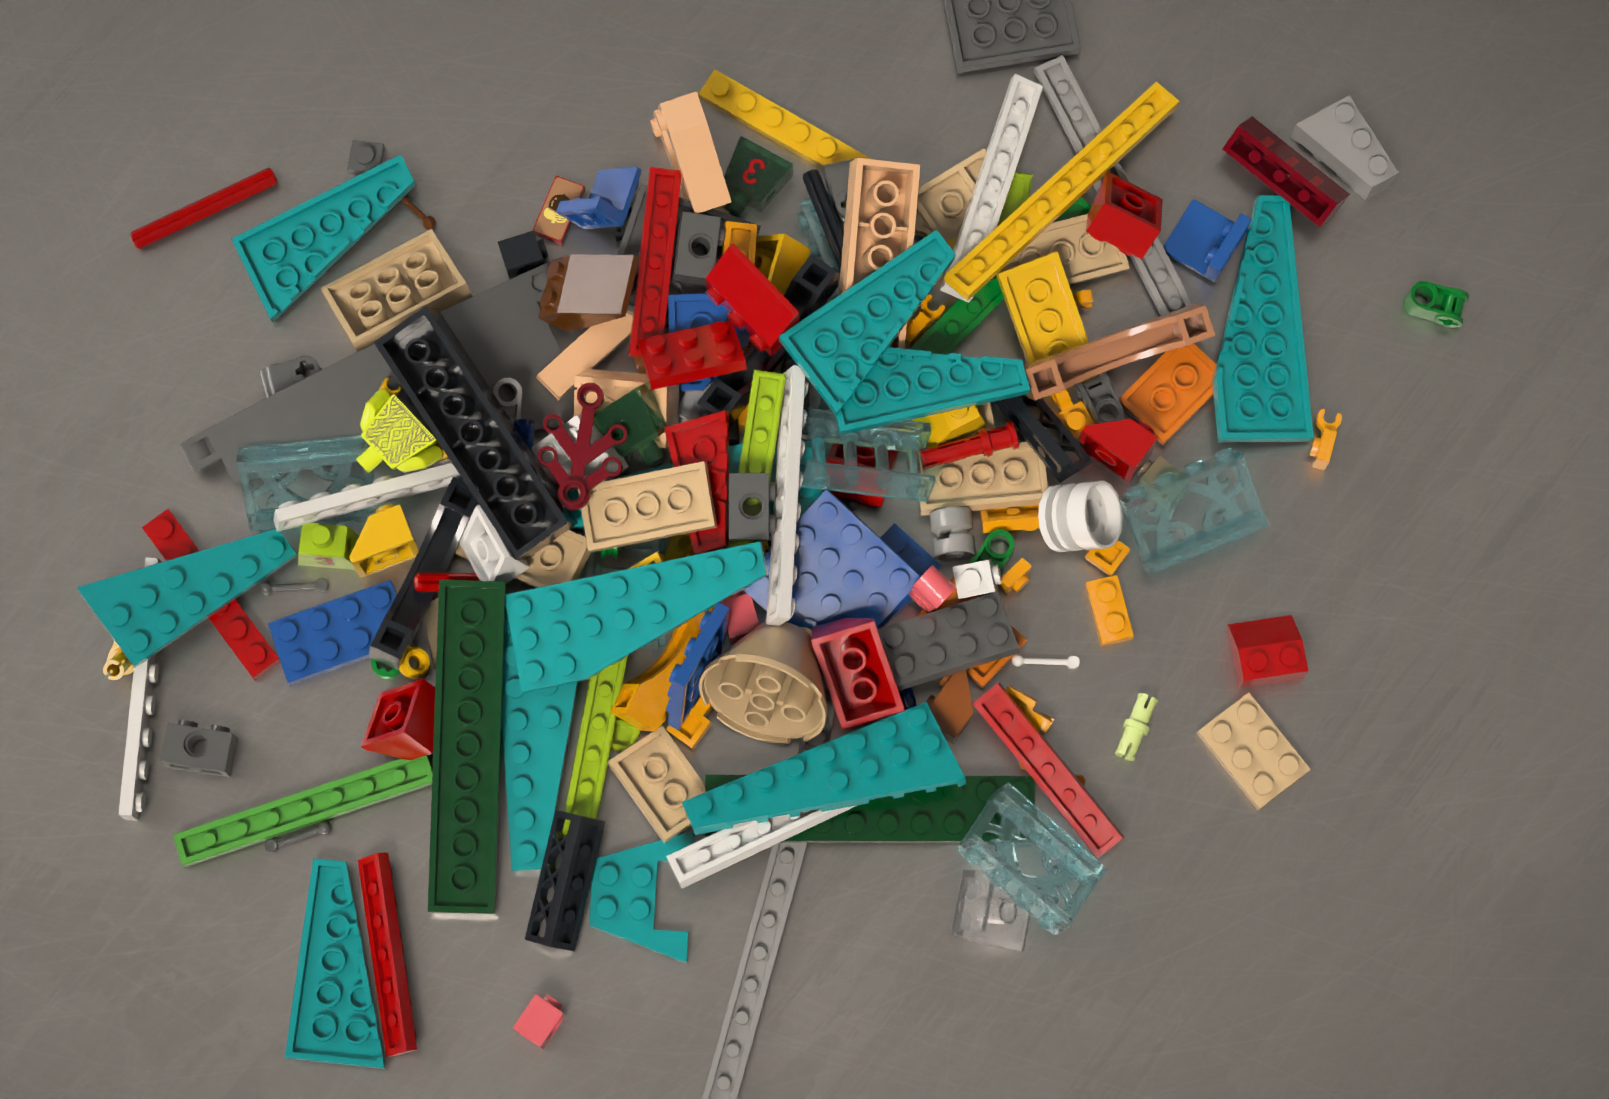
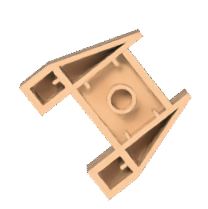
(691, 151)

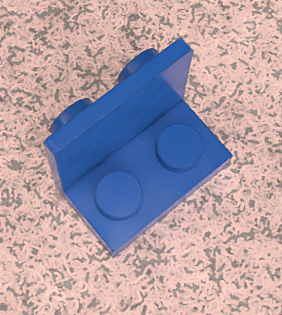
(607, 202)
(1205, 239)

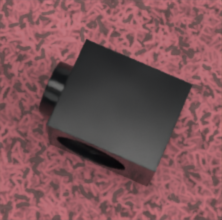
(522, 253)

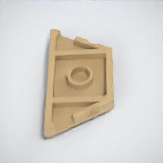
(946, 198)

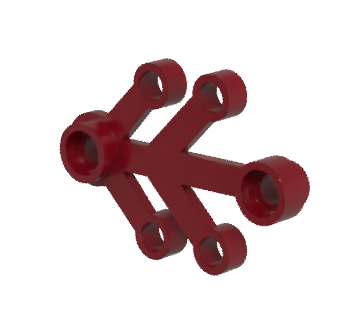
(581, 452)

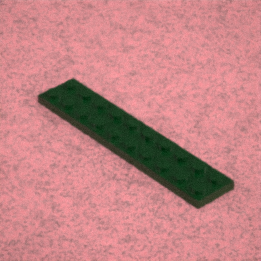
(467, 746)
(915, 818)

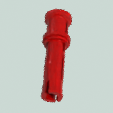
(984, 443)

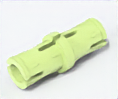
(1136, 727)

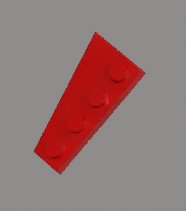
(706, 441)

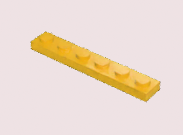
(774, 122)

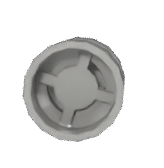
(952, 533)

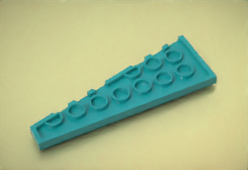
(534, 748)
(867, 764)

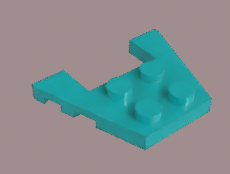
(626, 897)

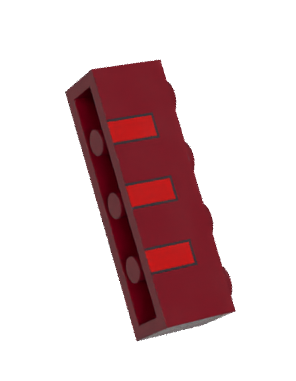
(1285, 171)

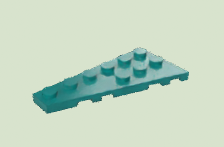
(306, 241)
(854, 330)
(166, 600)
(333, 996)

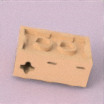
(618, 384)

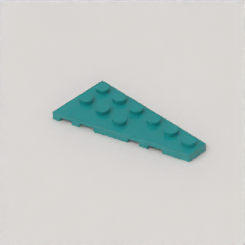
(922, 384)

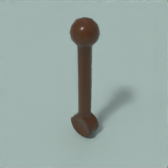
(428, 221)

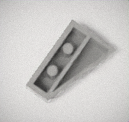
(1348, 147)

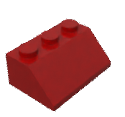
(751, 300)
(856, 670)

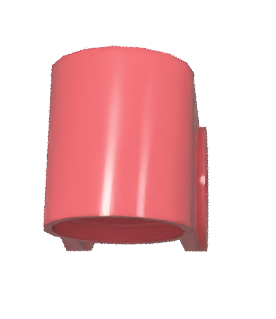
(931, 589)

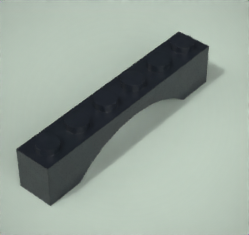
(807, 293)
(433, 557)

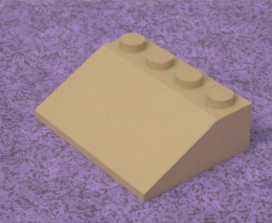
(394, 288)

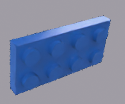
(331, 632)

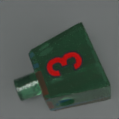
(754, 177)

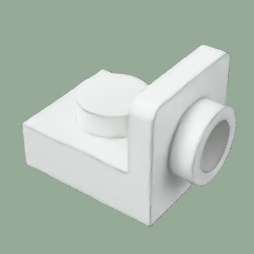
(977, 578)

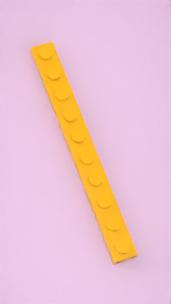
(1061, 191)

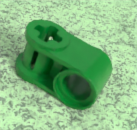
(1442, 306)
(987, 553)

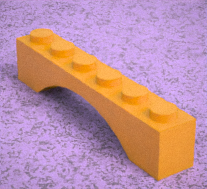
(645, 698)

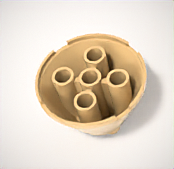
(768, 685)

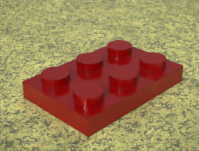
(691, 354)

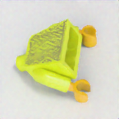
(395, 435)

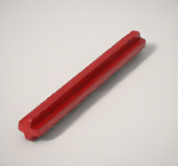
(203, 208)

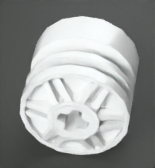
(1080, 516)

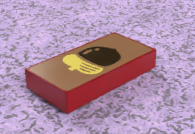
(549, 223)

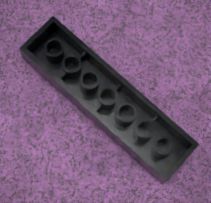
(475, 432)

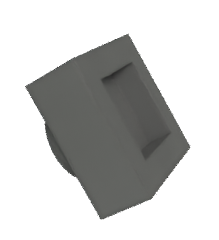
(364, 156)

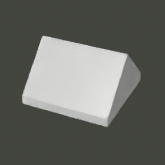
(488, 551)

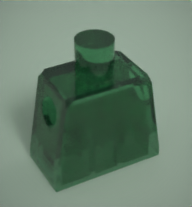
(642, 419)

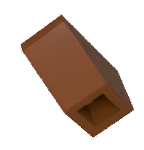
(952, 705)

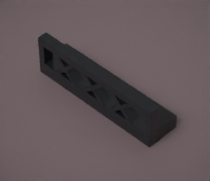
(1040, 440)
(569, 881)

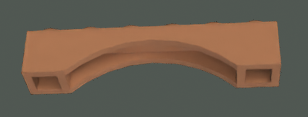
(1117, 349)

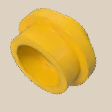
(422, 661)

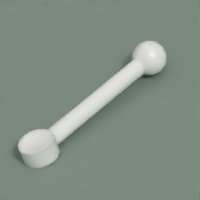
(1072, 662)

